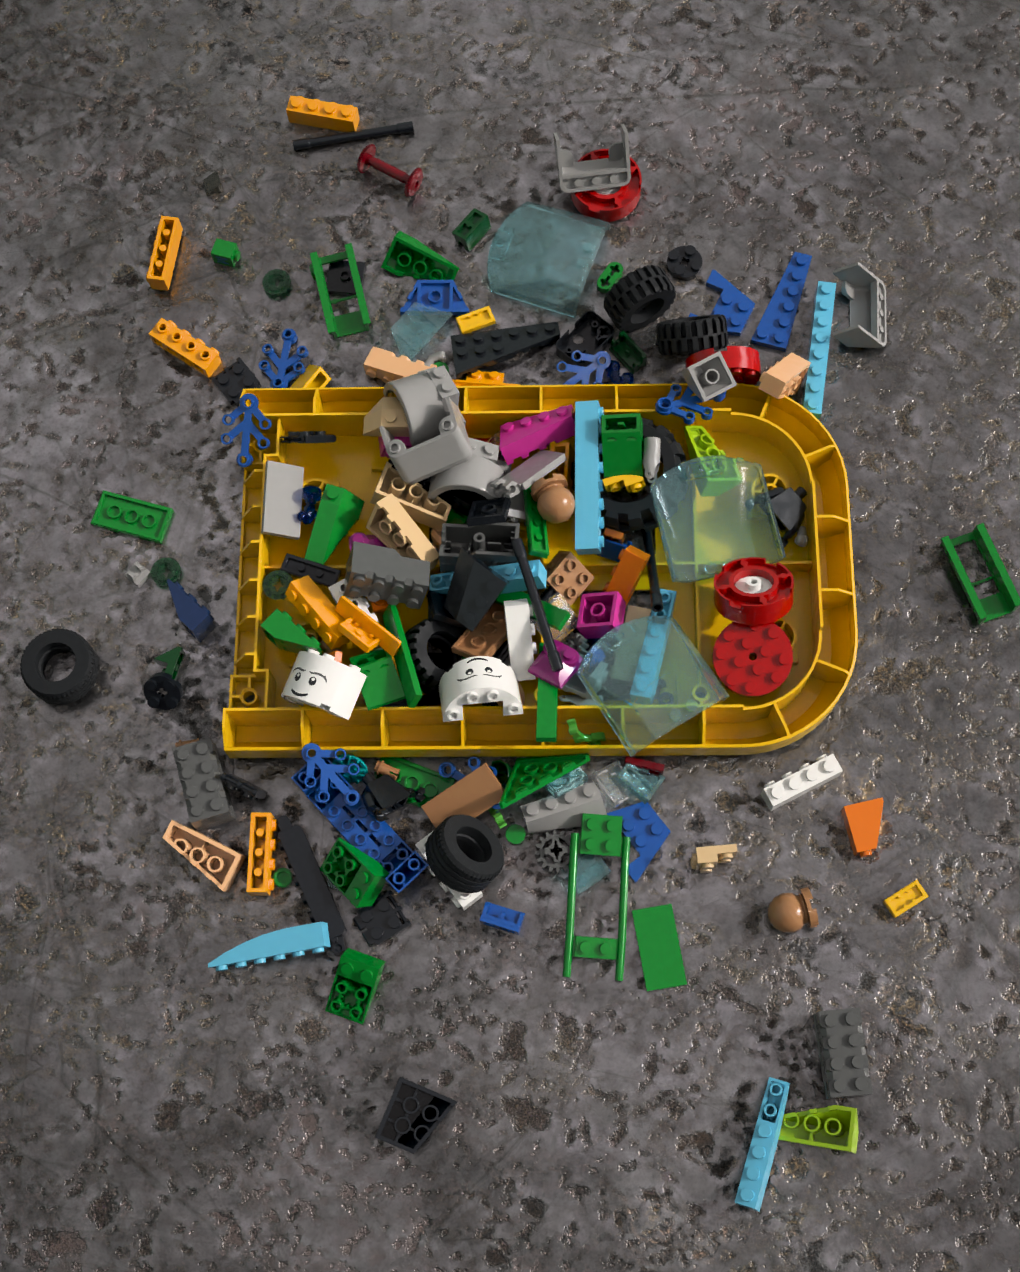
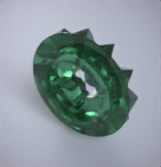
(270, 278)
(160, 566)
(273, 579)

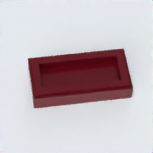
(652, 767)

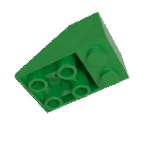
(622, 444)
(287, 635)
(382, 680)
(354, 873)
(354, 985)

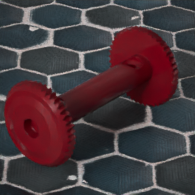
(367, 159)

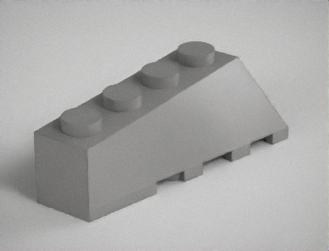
(563, 811)

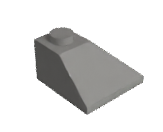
(709, 377)

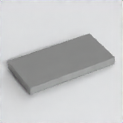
(282, 500)

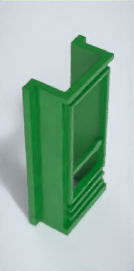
(347, 323)
(992, 606)

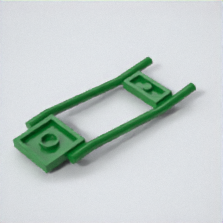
(598, 837)

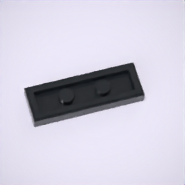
(319, 573)

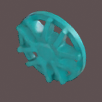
(363, 770)

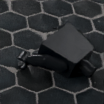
(788, 510)
(386, 795)

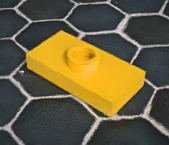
(475, 320)
(905, 898)

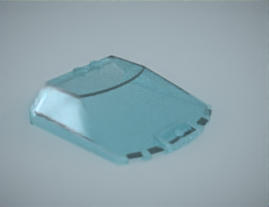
(544, 256)
(714, 514)
(648, 680)

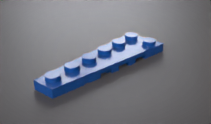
(780, 313)

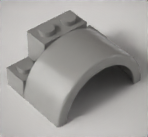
(424, 401)
(473, 474)

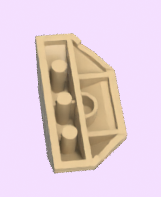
(390, 415)

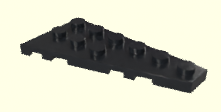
(498, 345)

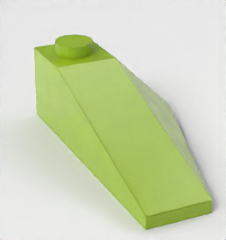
(700, 442)
(825, 1127)

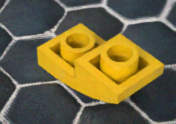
(632, 483)

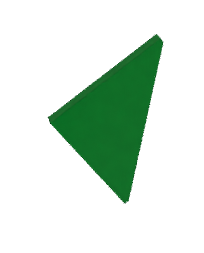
(536, 772)

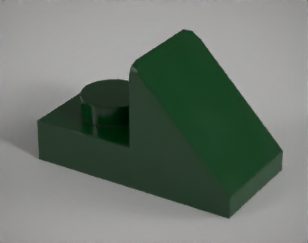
(171, 660)

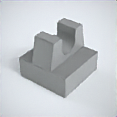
(137, 574)

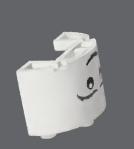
(478, 681)
(324, 683)

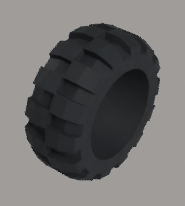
(640, 513)

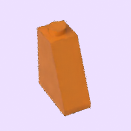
(863, 825)

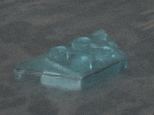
(417, 328)

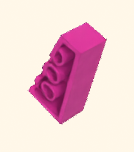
(536, 432)

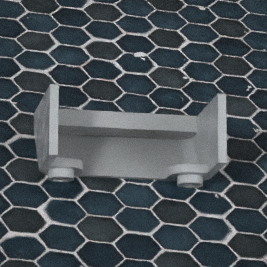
(594, 173)
(867, 307)
(434, 454)

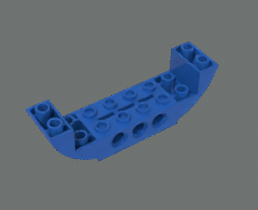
(363, 830)

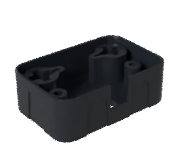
(590, 328)

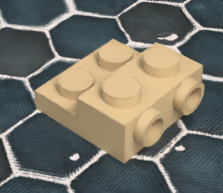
(707, 857)

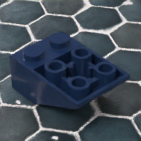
(194, 617)

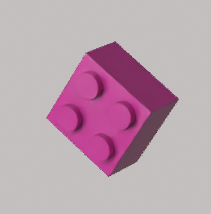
(600, 613)

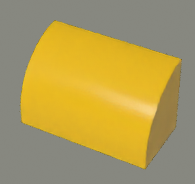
(312, 378)

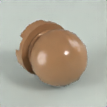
(553, 499)
(791, 911)

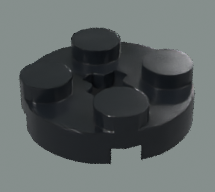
(688, 254)
(158, 700)

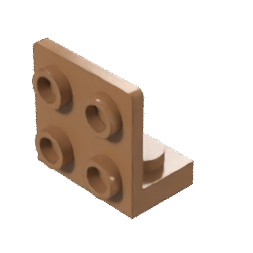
(568, 576)

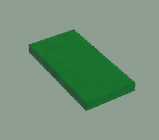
(132, 517)
(417, 776)
(659, 947)

